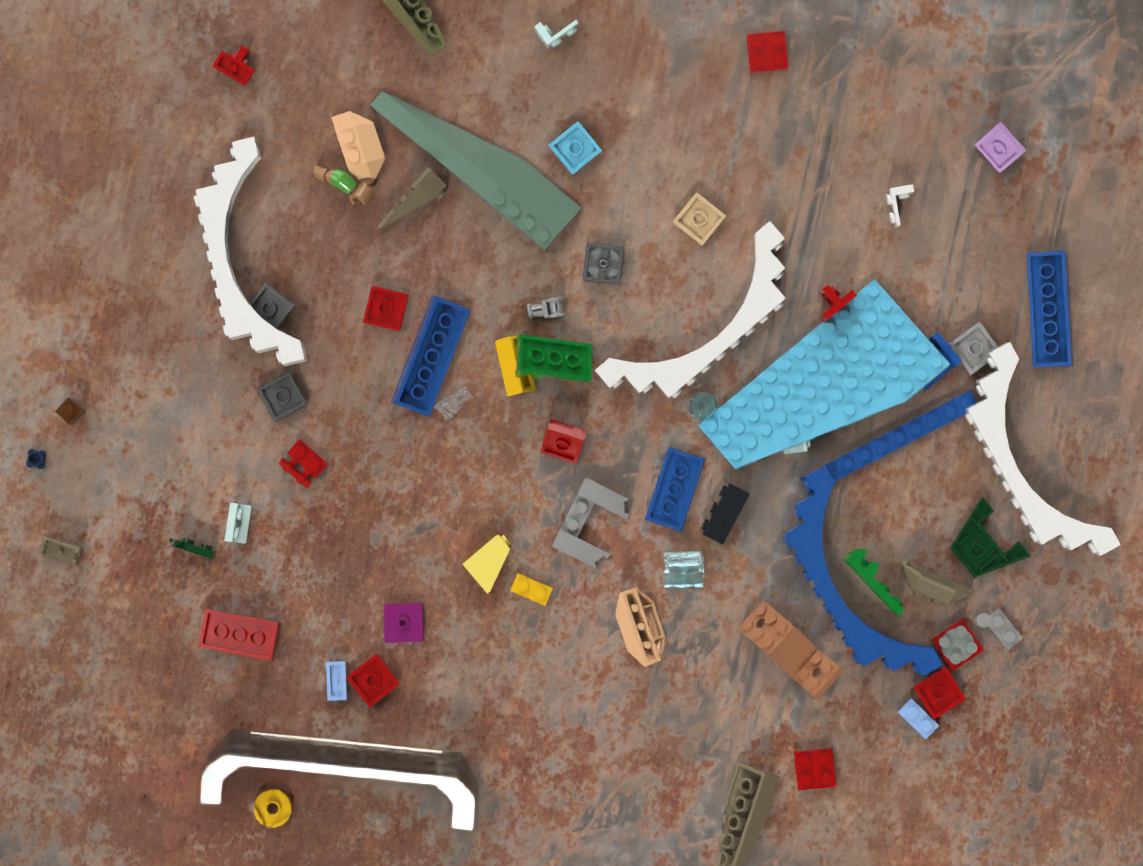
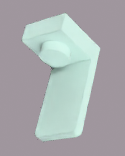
(544, 33)

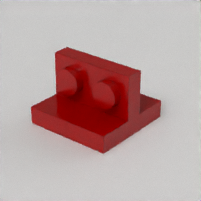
(830, 295)
(563, 441)

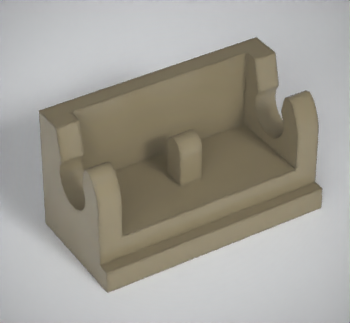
(61, 550)

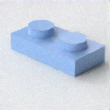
(336, 680)
(918, 718)

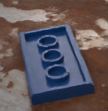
(675, 489)

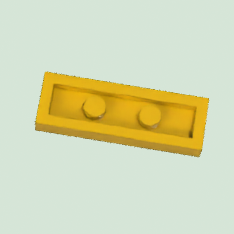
(507, 357)

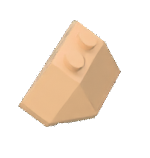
(359, 146)
(640, 626)

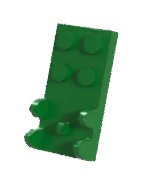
(553, 359)
(866, 571)

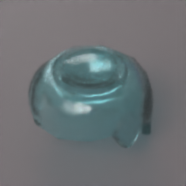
(703, 406)

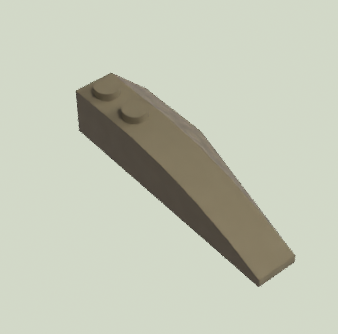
(747, 809)

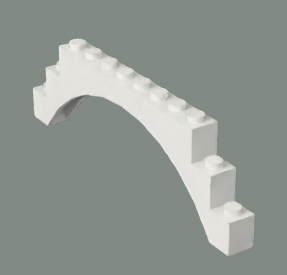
(216, 208)
(759, 301)
(989, 422)

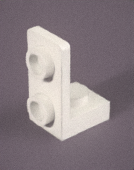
(901, 192)

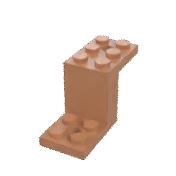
(791, 650)

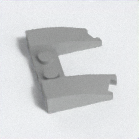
(567, 536)

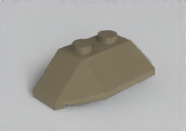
(933, 585)

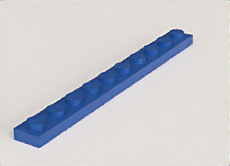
(899, 437)

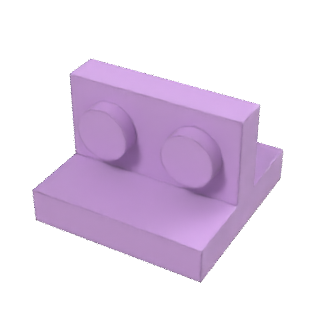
(1000, 147)

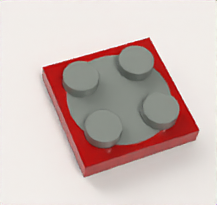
(957, 644)

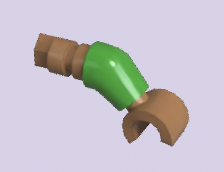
(343, 181)

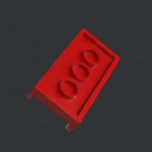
(239, 634)

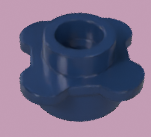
(31, 459)

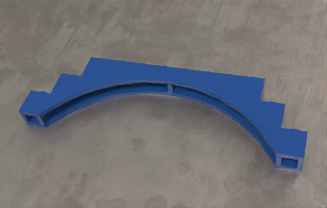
(808, 546)

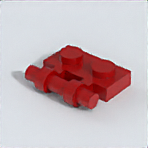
(307, 459)

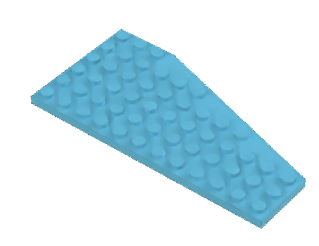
(833, 377)

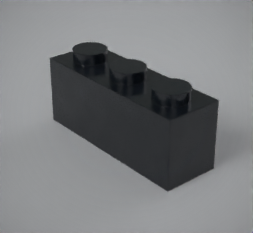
(724, 513)

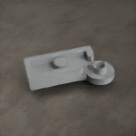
(1000, 627)

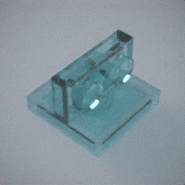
(683, 569)

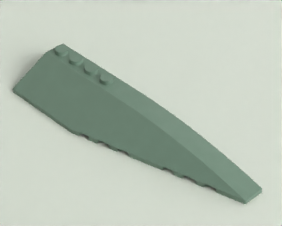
(490, 172)

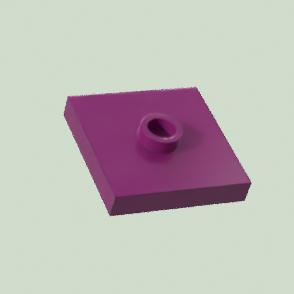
(403, 622)

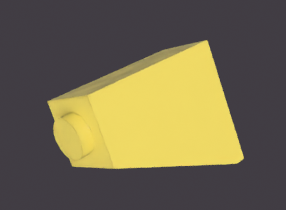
(488, 562)

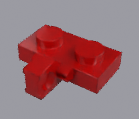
(235, 65)

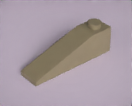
(424, 192)

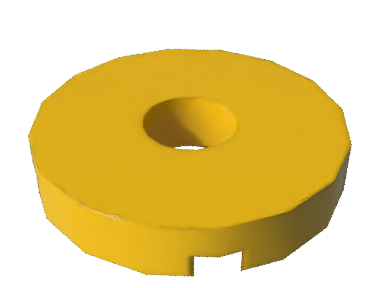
(284, 808)

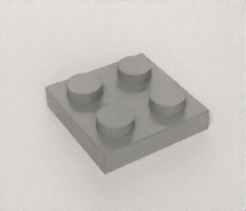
(973, 347)

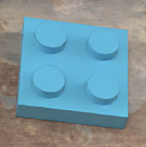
(575, 148)

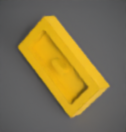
(531, 589)

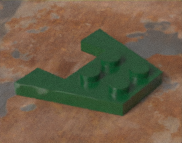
(978, 550)

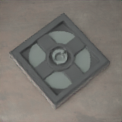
(603, 263)

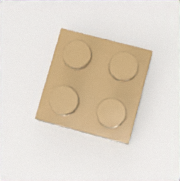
(699, 219)

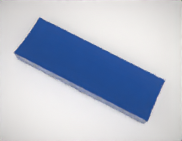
(1050, 309)
(430, 355)

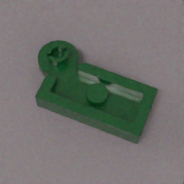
(188, 545)

